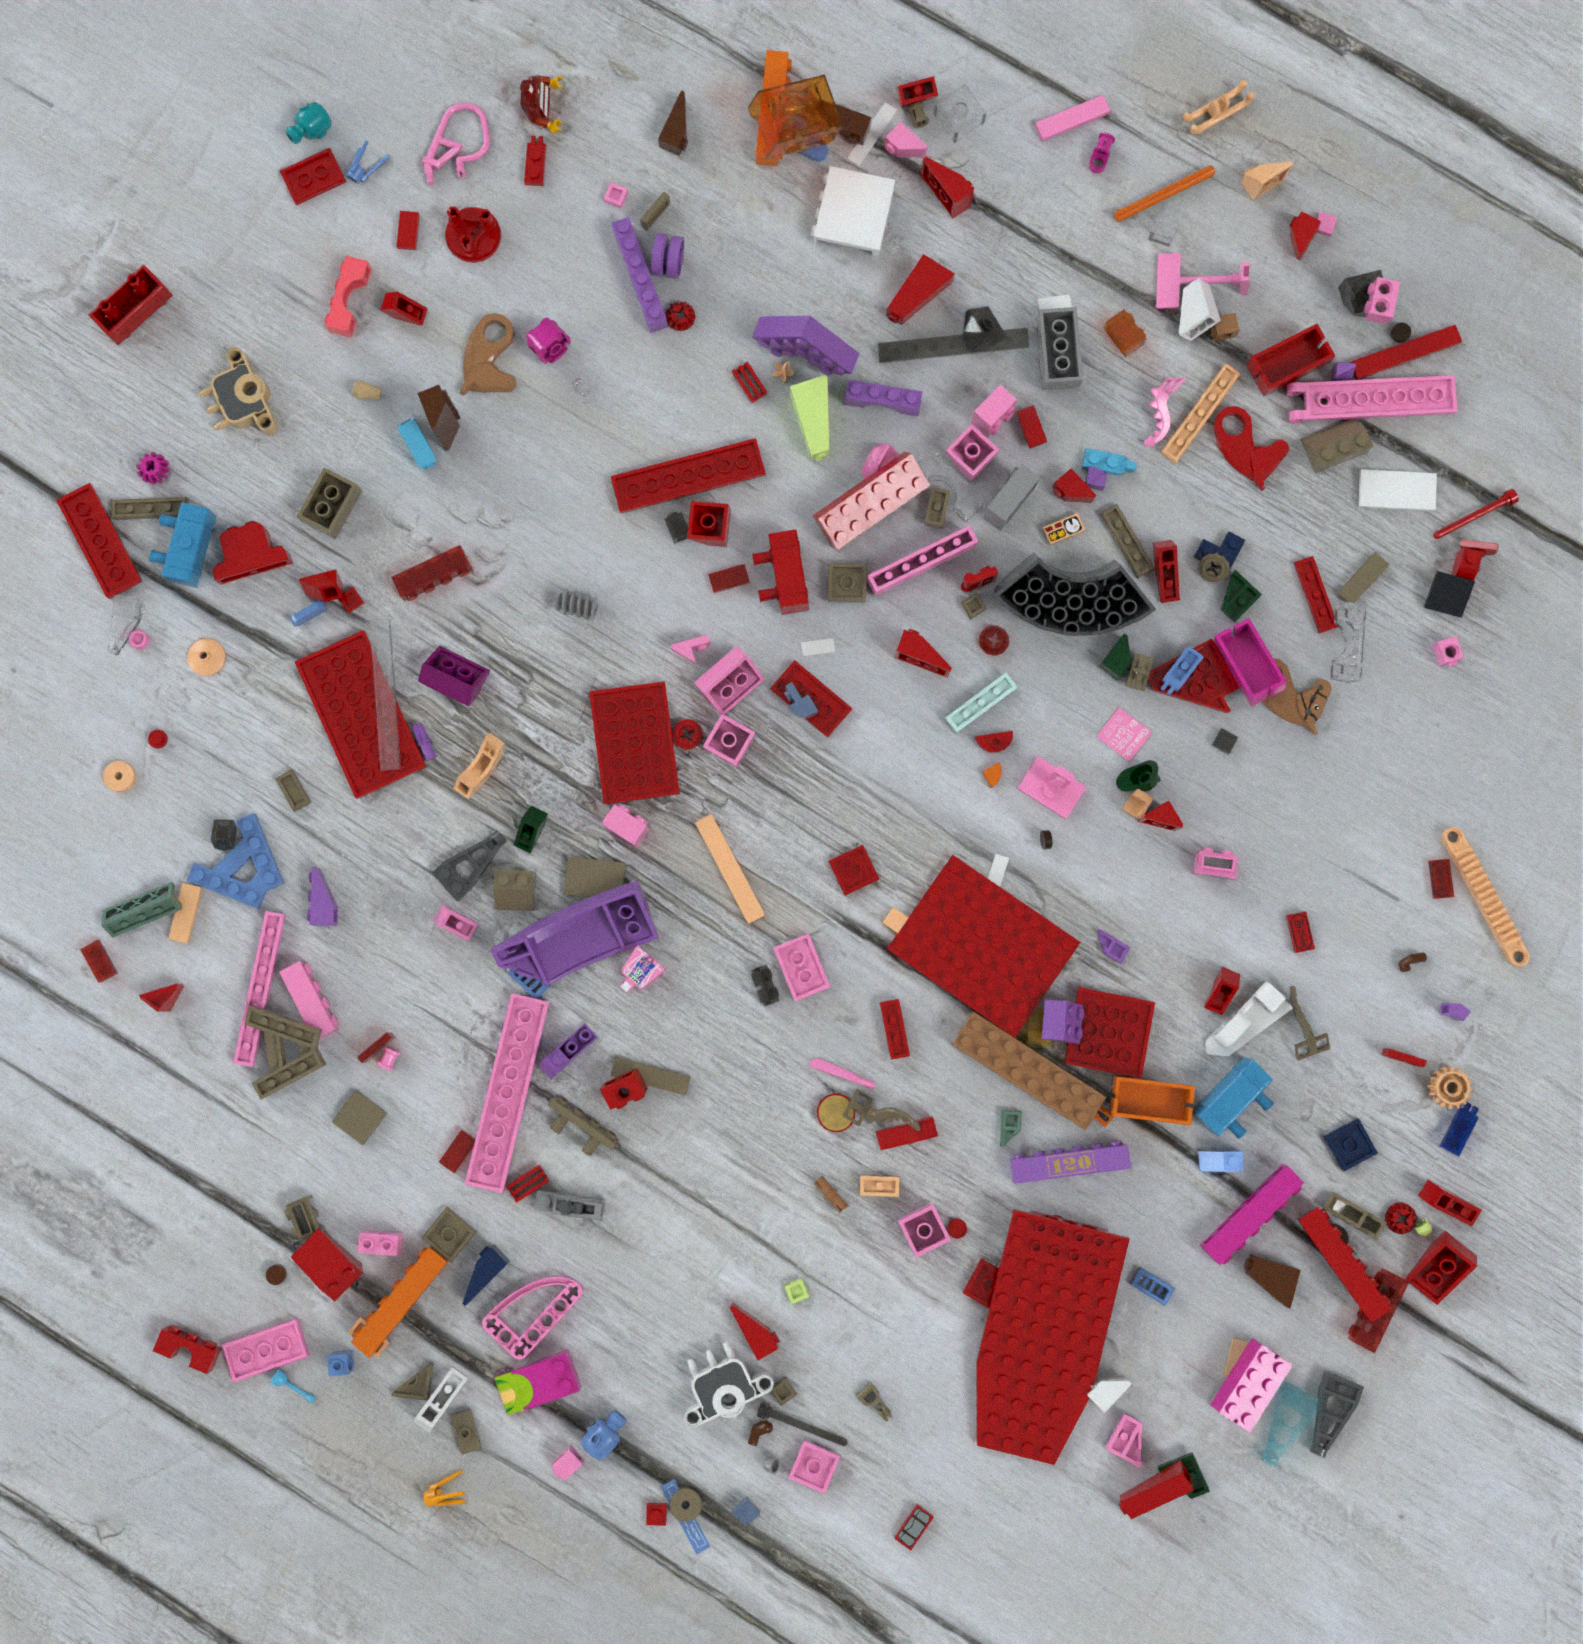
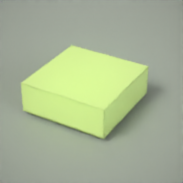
(796, 1291)

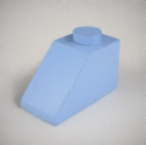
(1221, 1160)

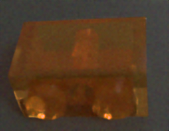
(1125, 332)

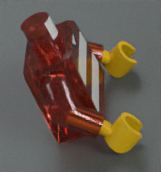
(536, 100)

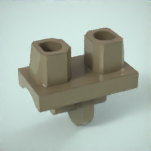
(1139, 672)

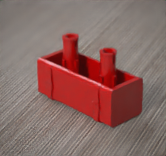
(130, 304)
(788, 572)

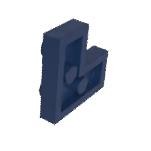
(1229, 548)

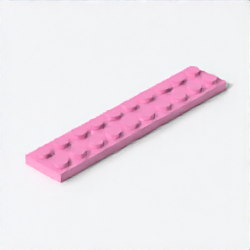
(507, 1093)

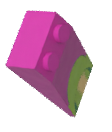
(538, 1382)

